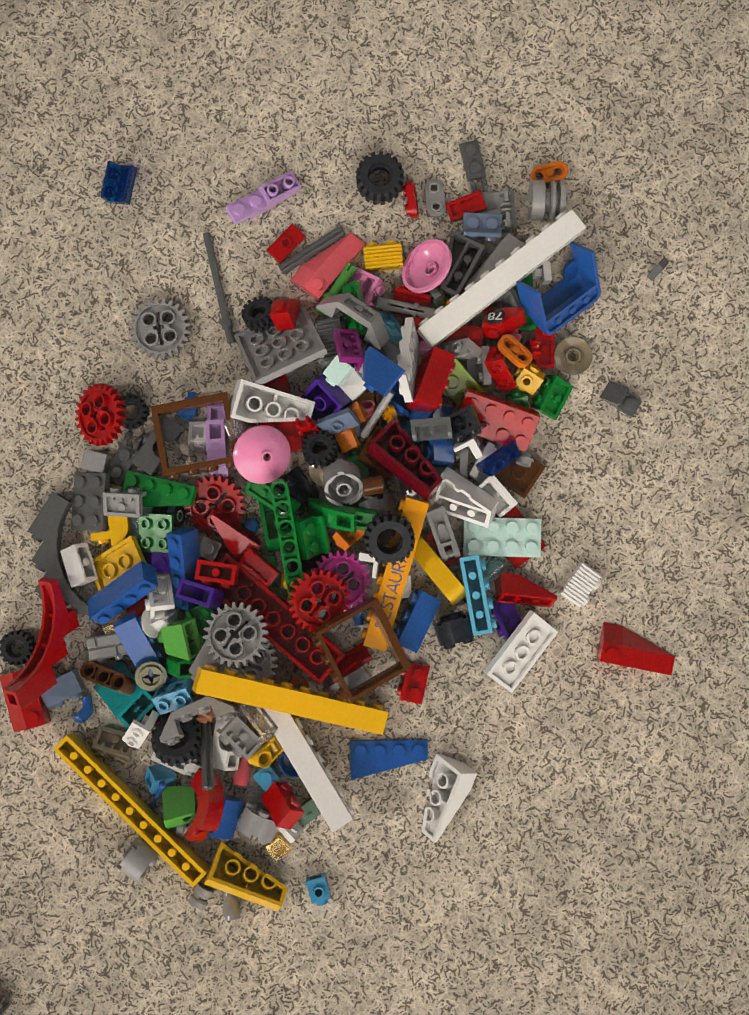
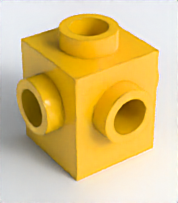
(528, 378)

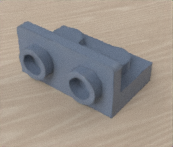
(482, 225)

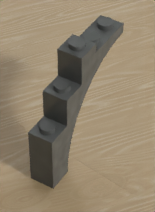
(48, 528)

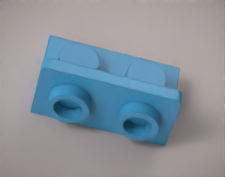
(173, 696)

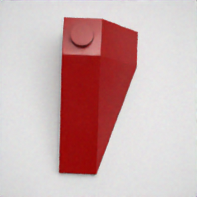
(628, 649)

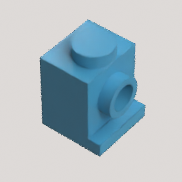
(318, 882)

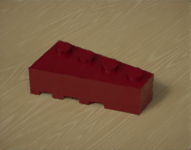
(404, 459)

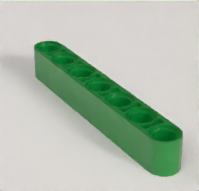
(287, 536)

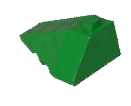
(270, 527)

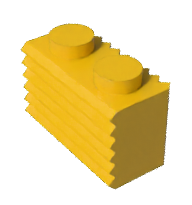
(383, 257)

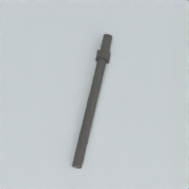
(226, 322)

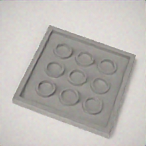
(282, 351)

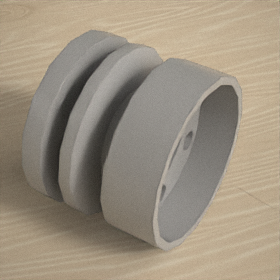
(546, 200)

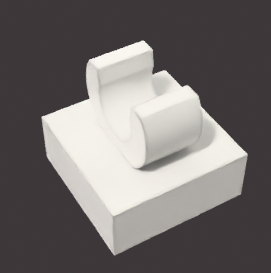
(543, 273)

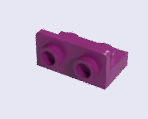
(349, 347)

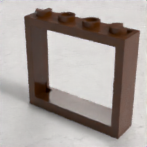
(184, 405)
(402, 663)

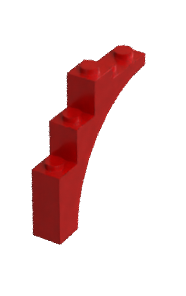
(50, 648)

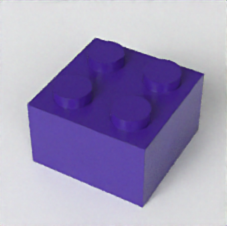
(327, 398)

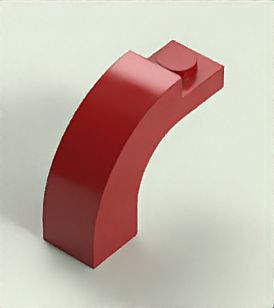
(209, 808)

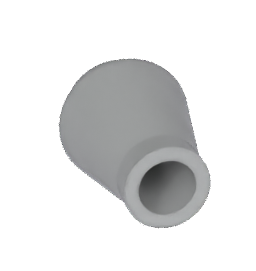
(231, 907)

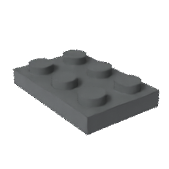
(88, 501)

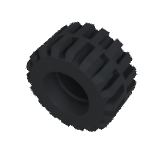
(375, 163)
(394, 553)
(179, 755)

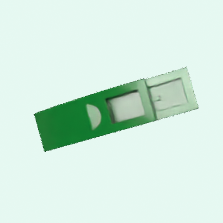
(341, 517)

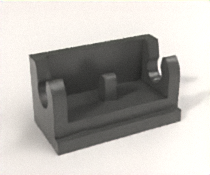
(431, 428)

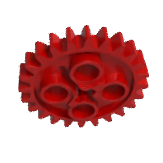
(100, 414)
(204, 495)
(303, 592)

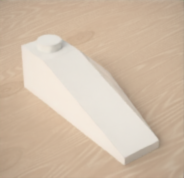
(263, 404)
(450, 787)

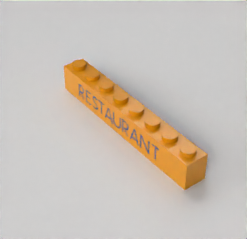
(394, 577)

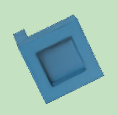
(156, 774)

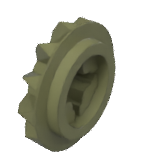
(144, 681)

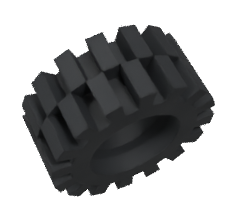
(255, 307)
(142, 411)
(319, 439)
(7, 653)

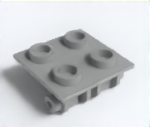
(503, 204)

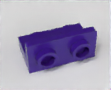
(506, 618)

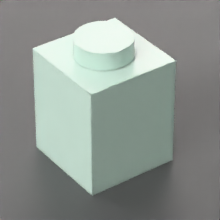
(338, 372)

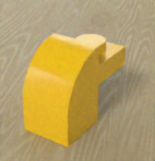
(118, 531)

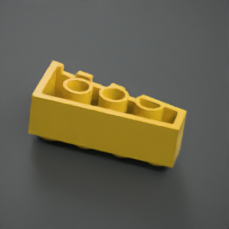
(243, 879)

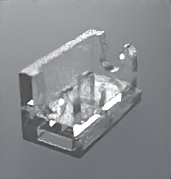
(260, 720)

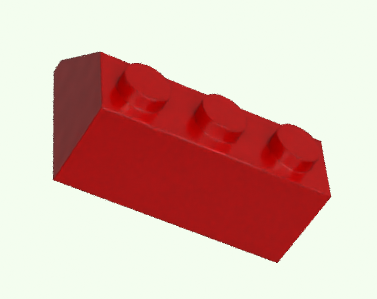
(432, 380)
(32, 715)

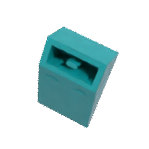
(130, 706)

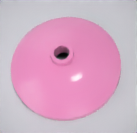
(427, 266)
(251, 448)

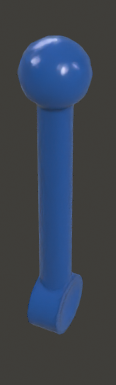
(152, 805)

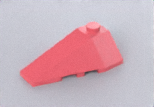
(321, 271)

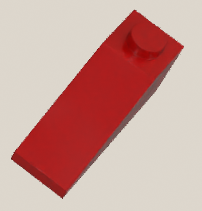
(234, 536)
(519, 590)

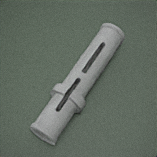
(383, 303)

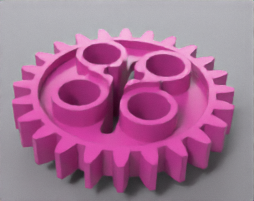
(352, 565)

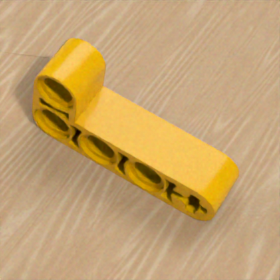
(439, 572)

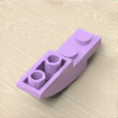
(264, 198)
(217, 438)

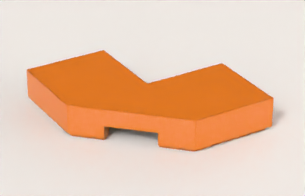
(348, 439)

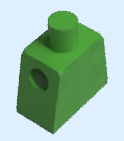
(181, 639)
(179, 805)

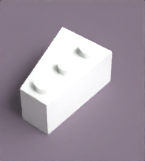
(465, 499)

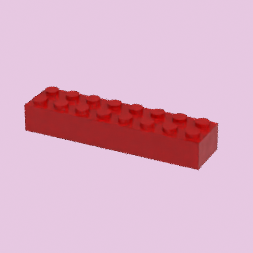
(282, 629)

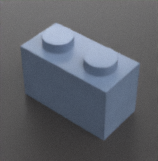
(67, 686)

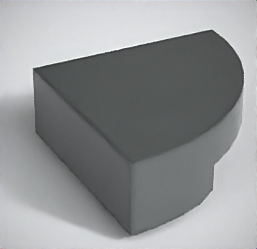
(657, 270)

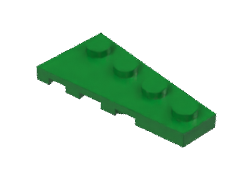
(161, 491)

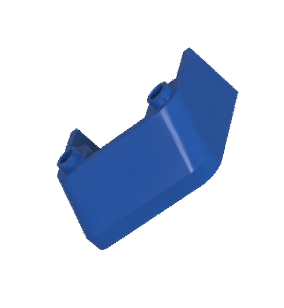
(567, 298)
(383, 376)

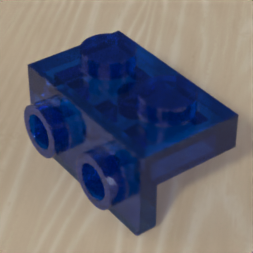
(118, 183)
(499, 459)

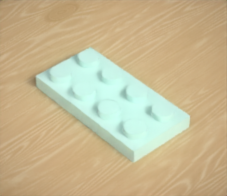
(503, 538)

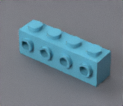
(476, 594)

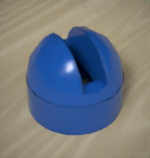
(252, 524)

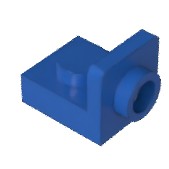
(189, 414)

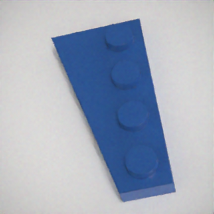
(382, 755)

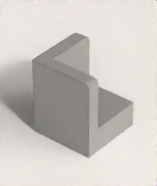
(95, 461)

